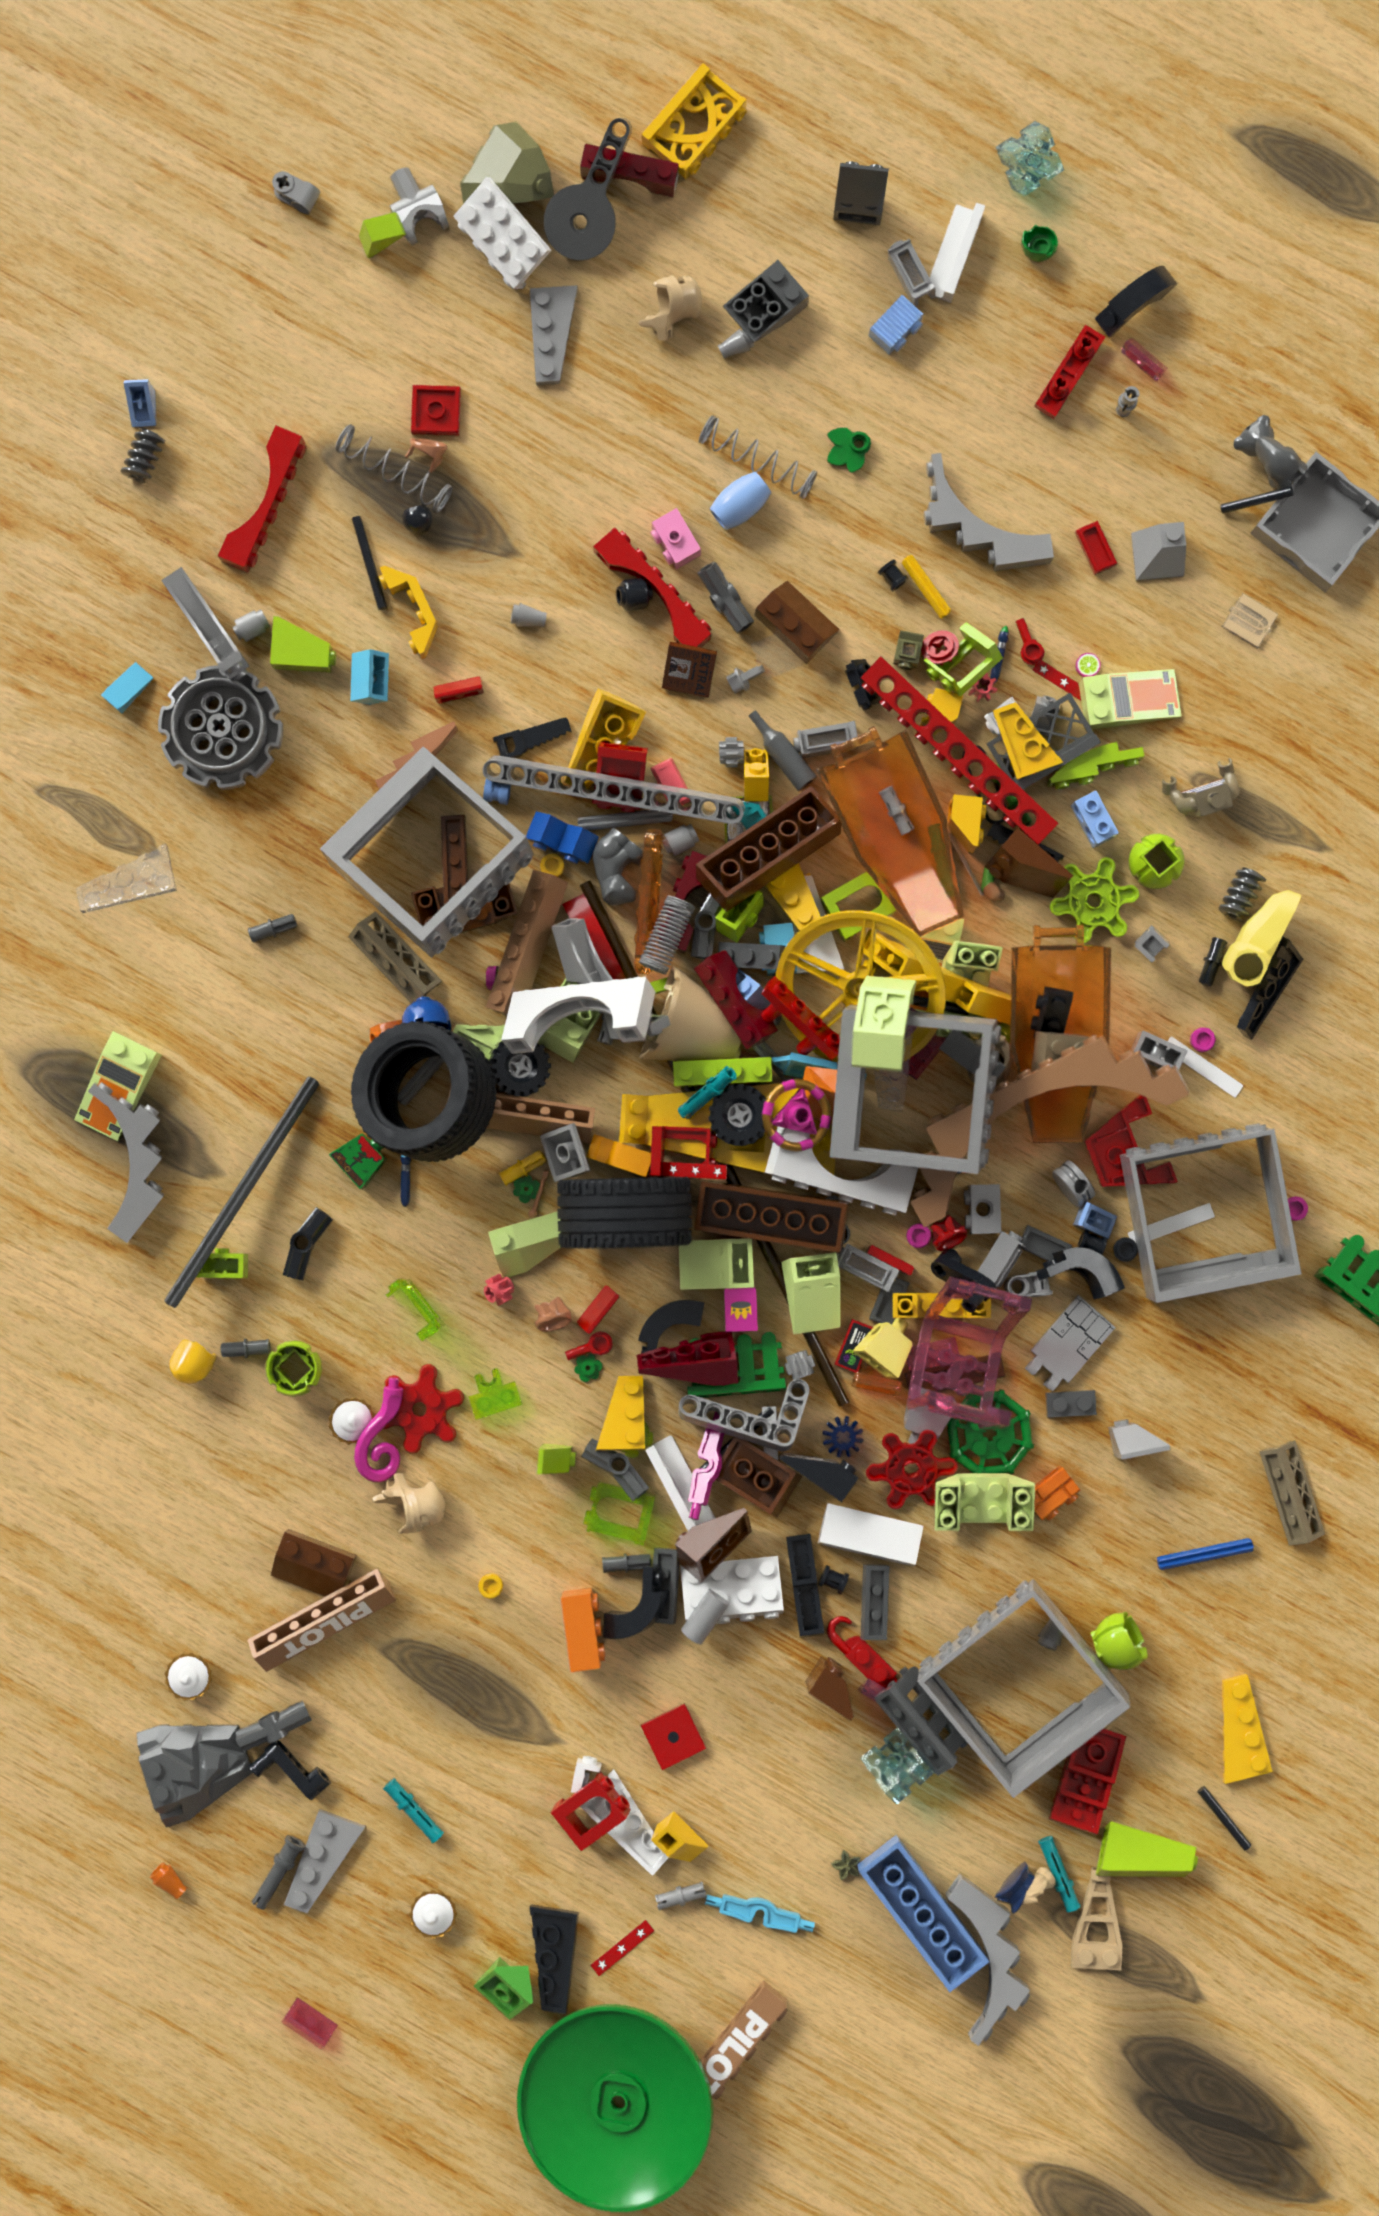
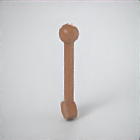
(533, 1213)

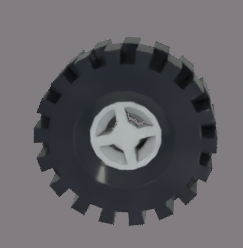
(529, 1073)
(729, 1112)

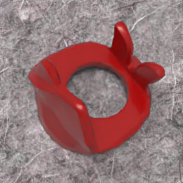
(948, 1234)

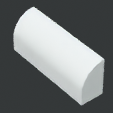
(870, 1535)

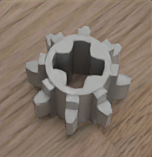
(731, 752)
(799, 1364)

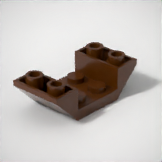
(431, 900)

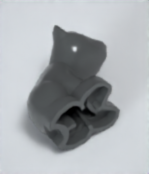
(1279, 461)
(610, 858)

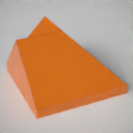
(826, 1081)

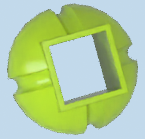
(1143, 869)
(281, 1380)
(1119, 1642)

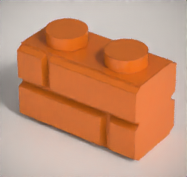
(1053, 1492)

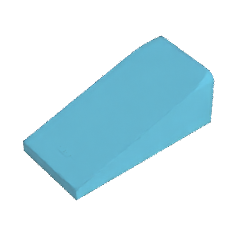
(127, 687)

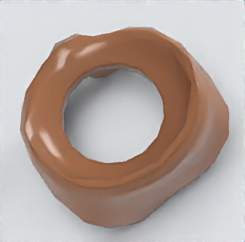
(430, 447)
(552, 1315)

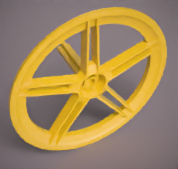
(851, 982)

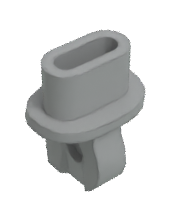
(740, 680)

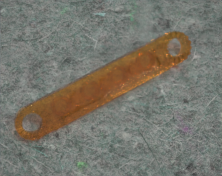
(649, 895)

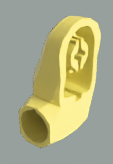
(1258, 939)

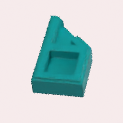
(752, 814)

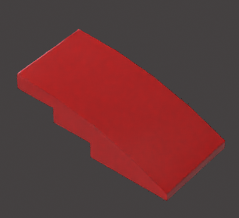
(1088, 1782)

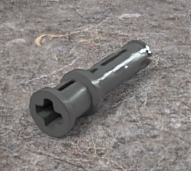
(283, 1861)

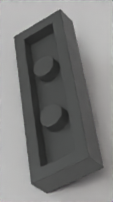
(753, 955)
(669, 1565)
(874, 1602)

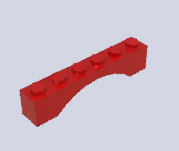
(242, 544)
(620, 556)

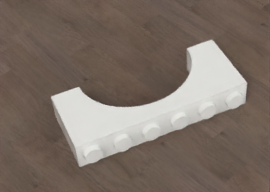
(537, 1010)
(886, 1187)

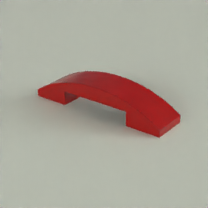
(580, 908)

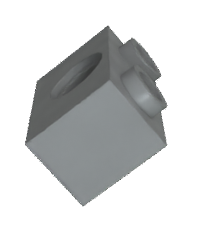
(990, 1196)

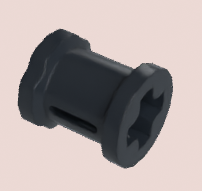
(893, 575)
(1092, 1242)
(833, 1579)

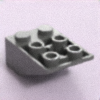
(860, 193)
(767, 302)

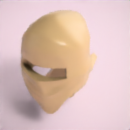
(677, 300)
(421, 1505)

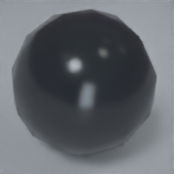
(417, 519)

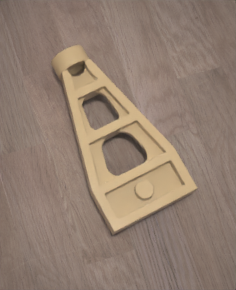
(1093, 1953)

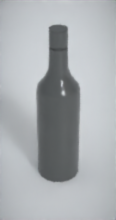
(784, 754)

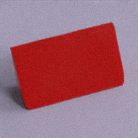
(458, 690)
(598, 1309)

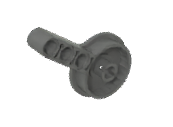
(587, 200)

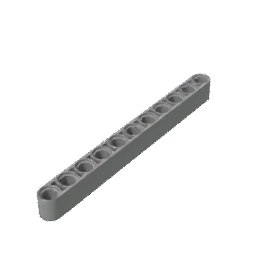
(602, 792)

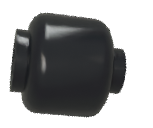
(634, 594)

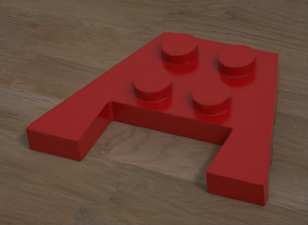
(1113, 1139)

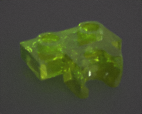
(494, 1396)

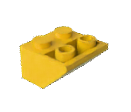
(964, 820)

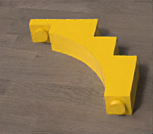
(964, 992)

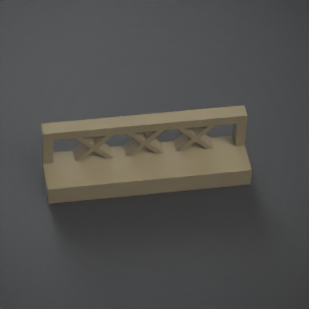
(390, 960)
(1289, 1495)

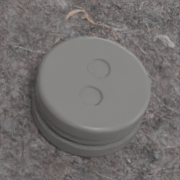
(1073, 1183)

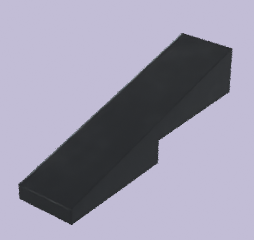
(805, 1585)

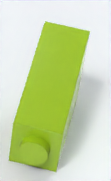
(298, 649)

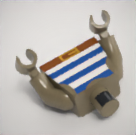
(1206, 797)

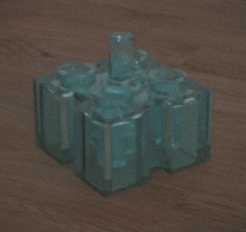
(1030, 158)
(896, 1766)

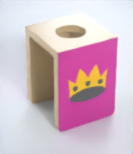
(740, 1309)

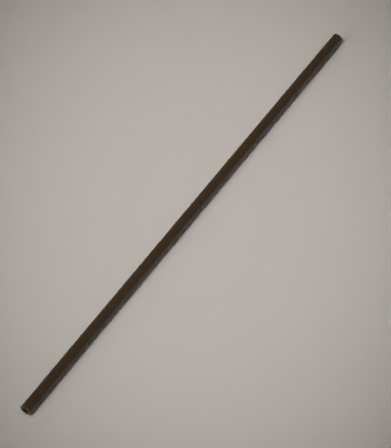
(731, 1176)

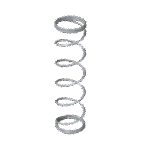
(351, 430)
(706, 432)

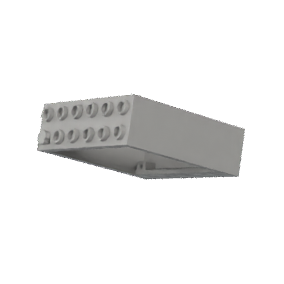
(470, 898)
(850, 1094)
(1222, 1271)
(1057, 1737)

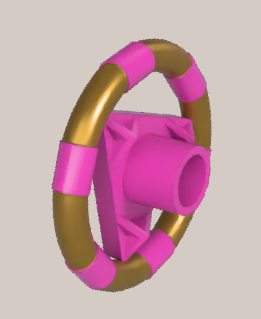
(796, 1115)

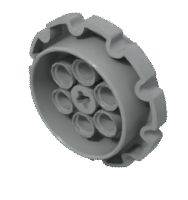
(249, 754)

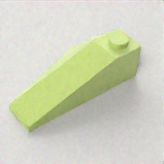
(525, 1243)

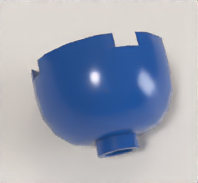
(427, 1010)

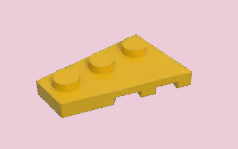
(1023, 743)
(625, 1417)

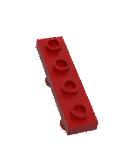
(1069, 371)
(795, 1010)

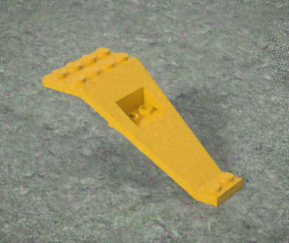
(643, 1112)

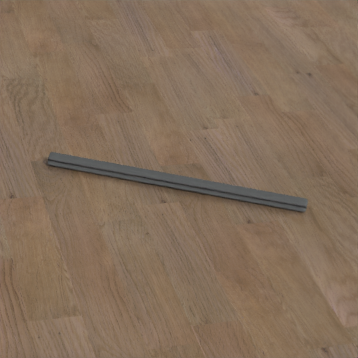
(241, 1192)

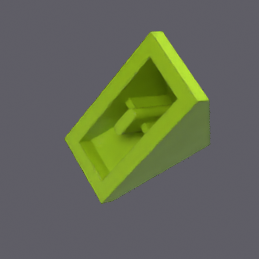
(380, 233)

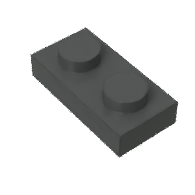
(1070, 1403)

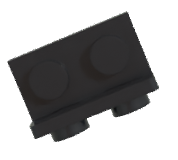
(1053, 1010)

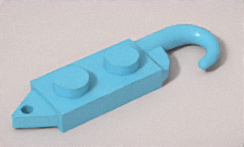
(795, 1064)

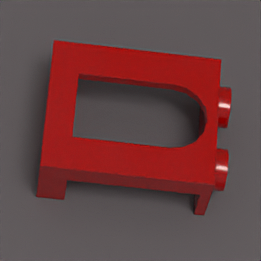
(659, 1134)
(599, 1787)

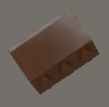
(796, 621)
(312, 1563)
(830, 1687)

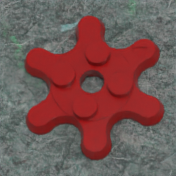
(437, 1405)
(904, 1483)

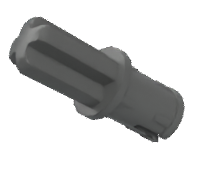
(272, 928)
(245, 1348)
(625, 1562)

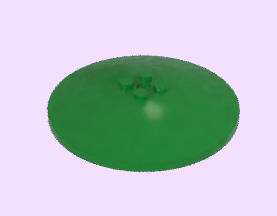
(587, 2143)

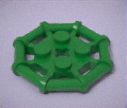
(999, 1445)

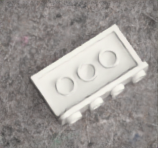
(501, 233)
(748, 1585)

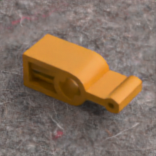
(619, 1155)

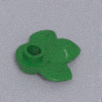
(845, 450)

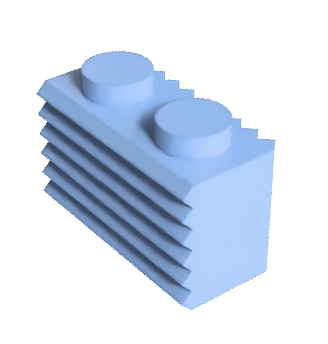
(896, 325)

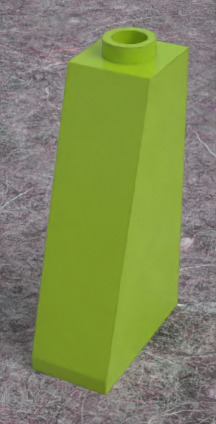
(1142, 1854)

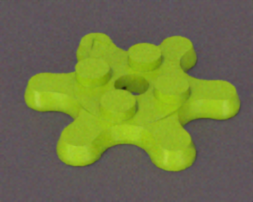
(1110, 897)

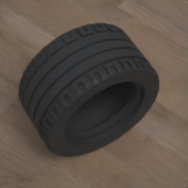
(382, 1071)
(624, 1212)

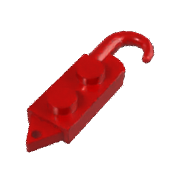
(862, 1655)

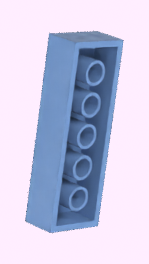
(923, 1913)

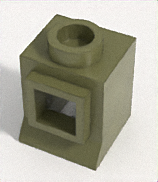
(908, 650)

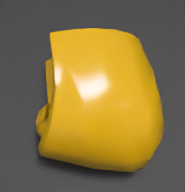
(191, 1362)

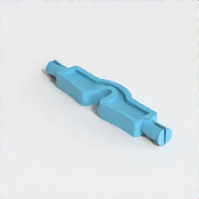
(746, 1910)

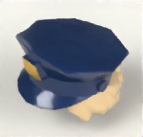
(1024, 1886)

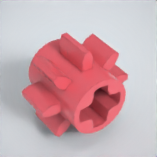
(980, 693)
(498, 1289)

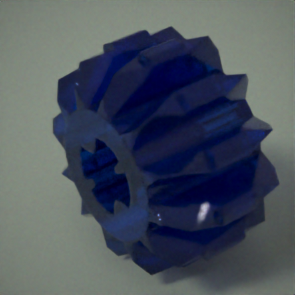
(843, 1428)

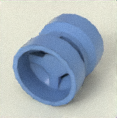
(497, 792)

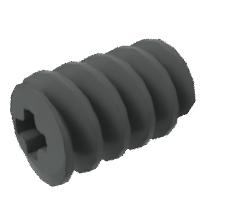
(142, 455)
(1240, 894)

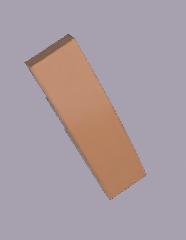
(433, 742)

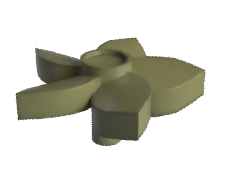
(846, 1865)

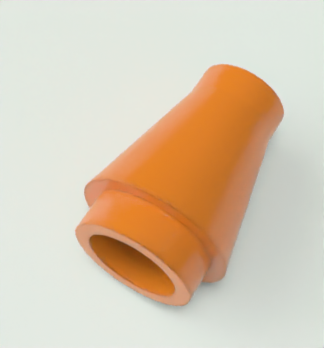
(167, 1880)

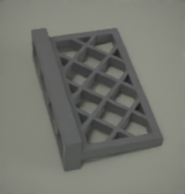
(1068, 751)

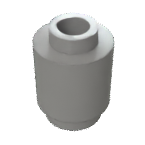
(251, 625)
(680, 839)

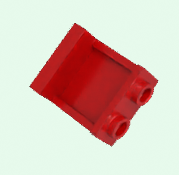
(621, 762)

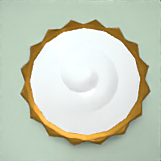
(350, 1419)
(188, 1676)
(433, 1914)

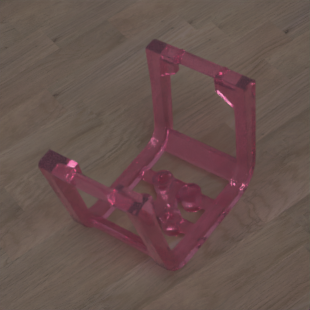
(986, 1416)

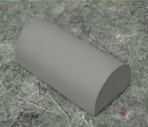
(705, 1617)

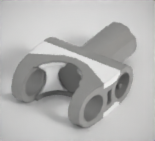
(415, 203)

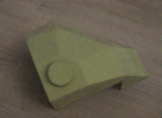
(513, 164)

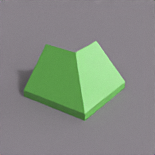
(506, 1987)

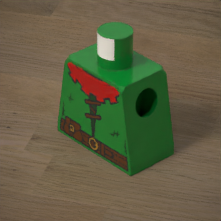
(359, 1159)

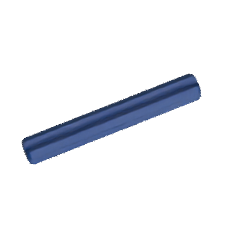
(1205, 1554)

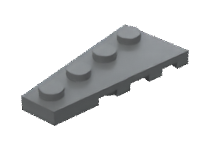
(551, 321)
(324, 1851)

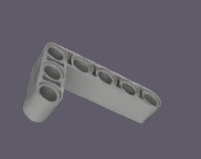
(750, 1420)

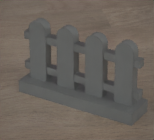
(910, 1721)

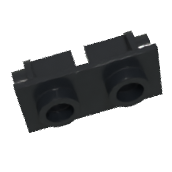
(854, 673)

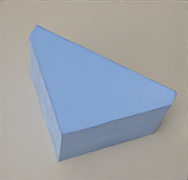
(141, 402)
(1095, 1220)

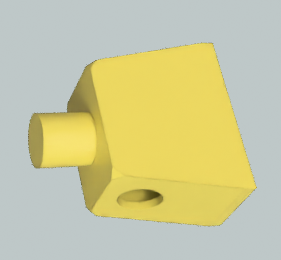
(886, 1348)

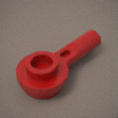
(1032, 651)
(599, 1344)

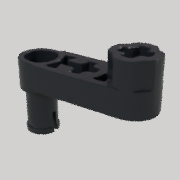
(950, 1264)
(309, 1784)

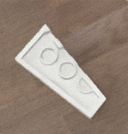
(824, 946)
(633, 1833)

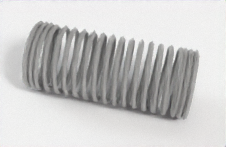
(681, 907)

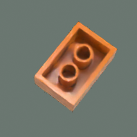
(582, 1629)

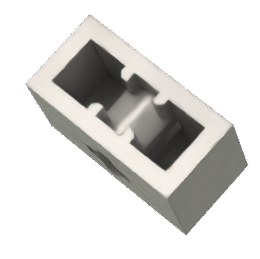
(1158, 1051)

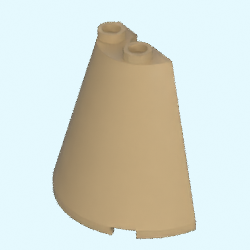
(696, 1026)

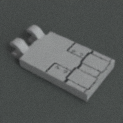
(1069, 1342)

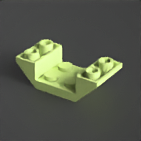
(972, 962)
(882, 1023)
(984, 1500)

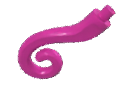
(390, 1405)

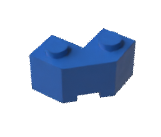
(562, 838)

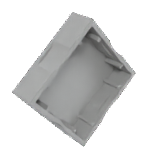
(1320, 524)

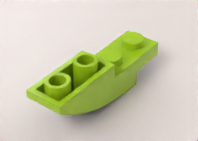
(1085, 767)

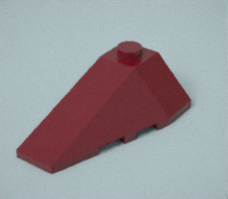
(703, 1361)

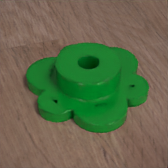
(520, 1184)
(595, 1367)

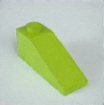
(555, 1459)

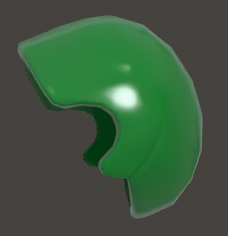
(1039, 243)

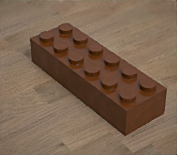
(768, 849)
(771, 1216)

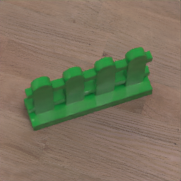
(1351, 1289)
(747, 1372)

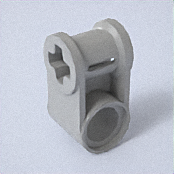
(298, 194)
(1030, 1285)

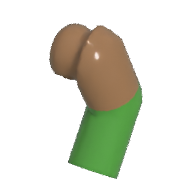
(990, 889)

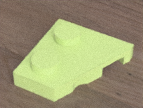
(482, 1036)

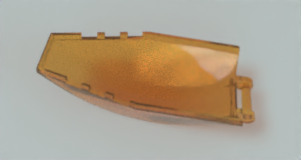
(910, 868)
(1080, 968)

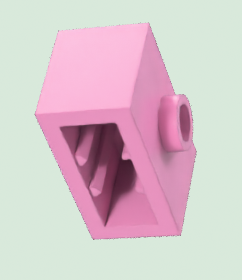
(675, 539)

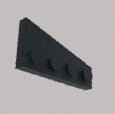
(1277, 976)
(555, 1942)

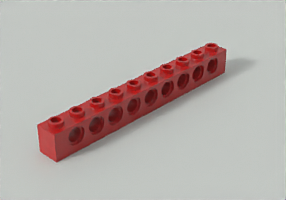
(881, 671)

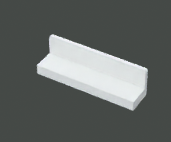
(955, 250)
(676, 1479)

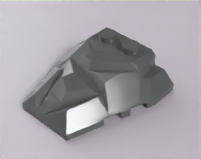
(190, 1767)

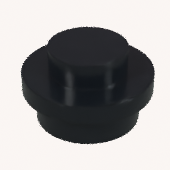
(1125, 1249)

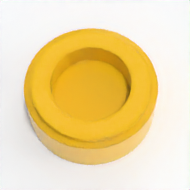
(552, 864)
(490, 1585)

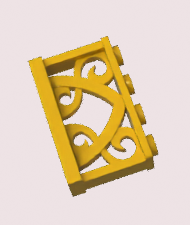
(694, 88)

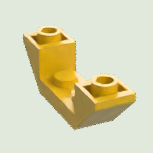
(398, 581)
(916, 1305)

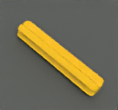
(926, 586)

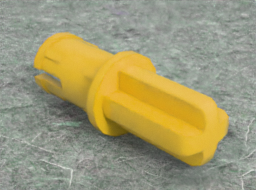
(522, 1167)

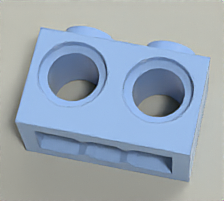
(1094, 819)

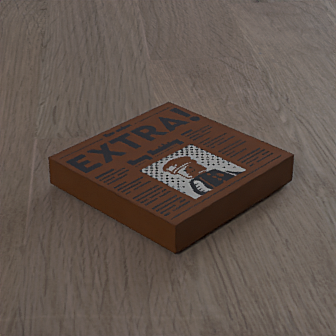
(689, 669)

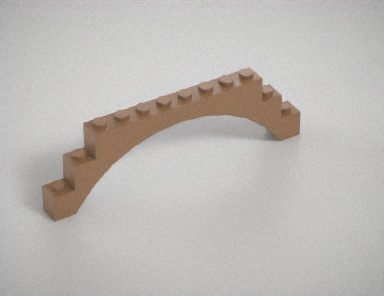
(1085, 1066)

